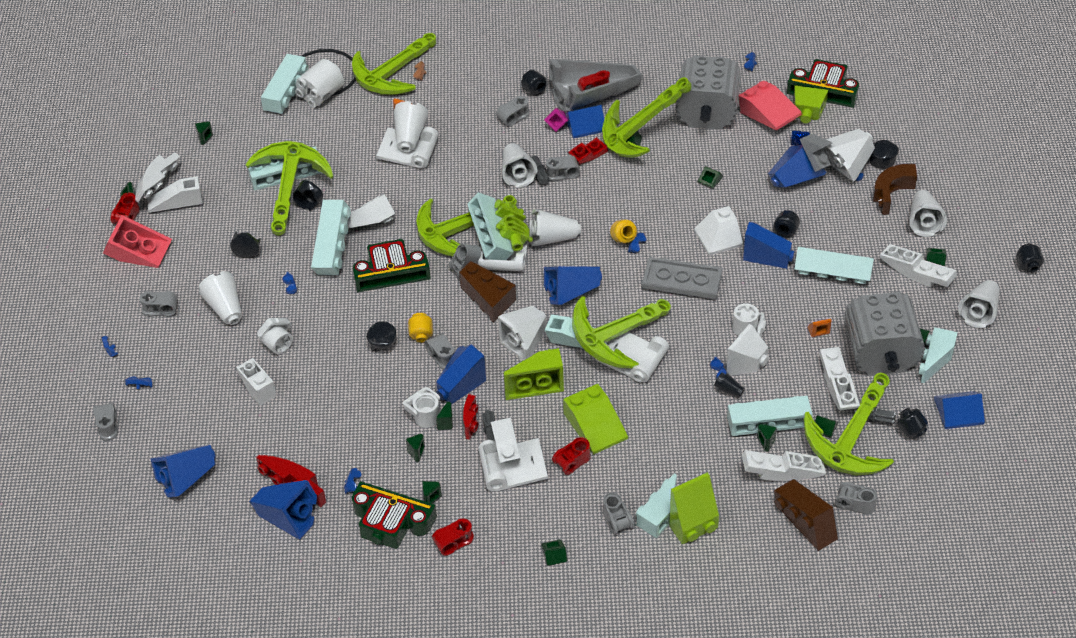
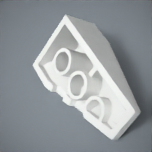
(371, 212)

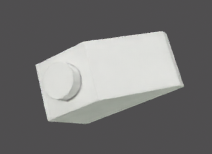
(505, 440)

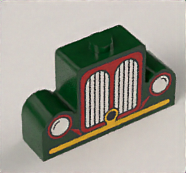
(827, 76)
(390, 266)
(389, 515)

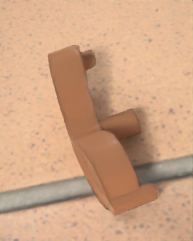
(420, 71)

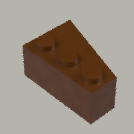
(487, 289)
(807, 513)

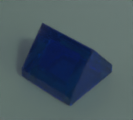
(796, 136)

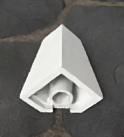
(850, 152)
(522, 330)

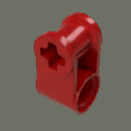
(593, 80)
(126, 206)
(571, 456)
(452, 538)

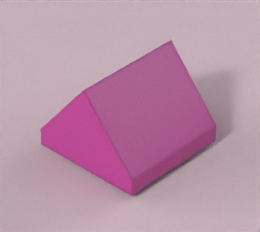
(556, 119)

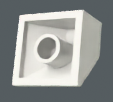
(719, 231)
(747, 353)

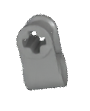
(512, 111)
(562, 167)
(463, 255)
(159, 304)
(440, 349)
(106, 421)
(857, 498)
(617, 516)

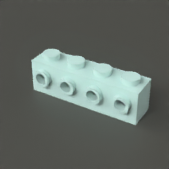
(283, 84)
(270, 173)
(483, 215)
(330, 237)
(834, 263)
(779, 413)

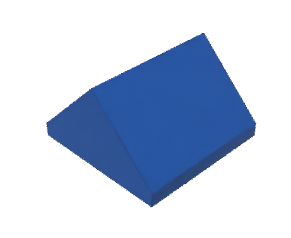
(585, 121)
(960, 409)

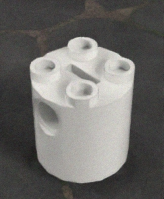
(319, 82)

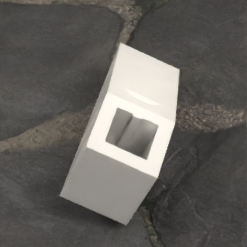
(179, 194)

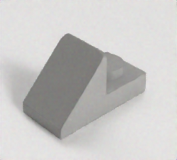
(814, 149)

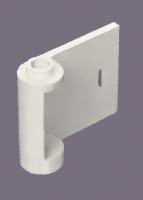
(418, 157)
(515, 262)
(644, 352)
(513, 472)

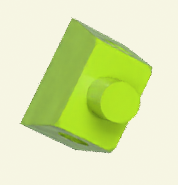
(810, 102)

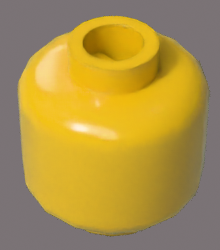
(623, 231)
(420, 327)

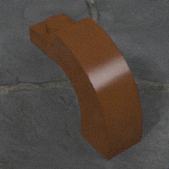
(893, 179)

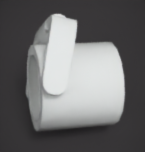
(748, 314)
(275, 335)
(424, 407)

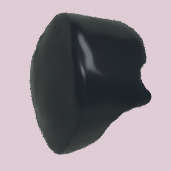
(884, 154)
(307, 195)
(244, 245)
(381, 335)

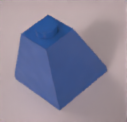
(793, 168)
(766, 247)
(570, 282)
(461, 374)
(182, 469)
(287, 506)

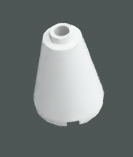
(409, 124)
(517, 166)
(926, 215)
(552, 228)
(222, 296)
(980, 305)

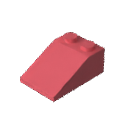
(768, 105)
(136, 244)

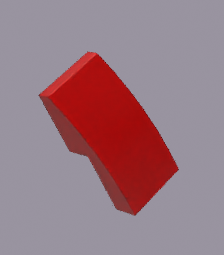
(589, 152)
(469, 416)

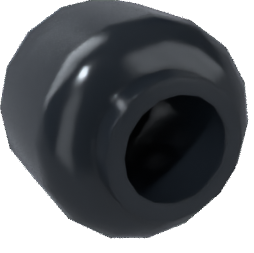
(533, 82)
(786, 223)
(1030, 257)
(912, 422)

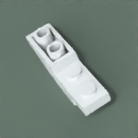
(154, 175)
(914, 267)
(838, 380)
(783, 467)

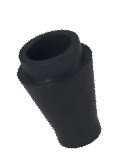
(729, 385)

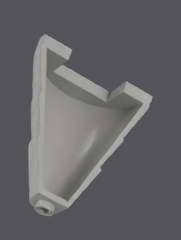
(566, 74)

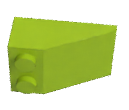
(535, 376)
(594, 418)
(693, 509)

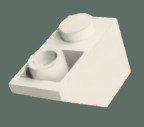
(257, 381)

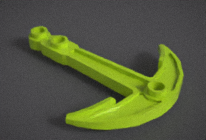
(375, 79)
(616, 137)
(283, 150)
(434, 234)
(594, 339)
(842, 449)

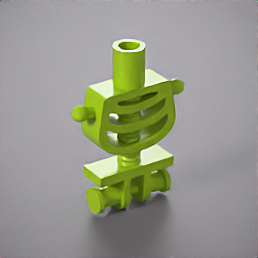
(512, 224)

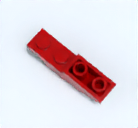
(286, 471)

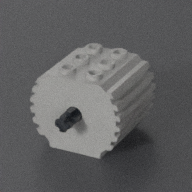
(713, 93)
(884, 333)

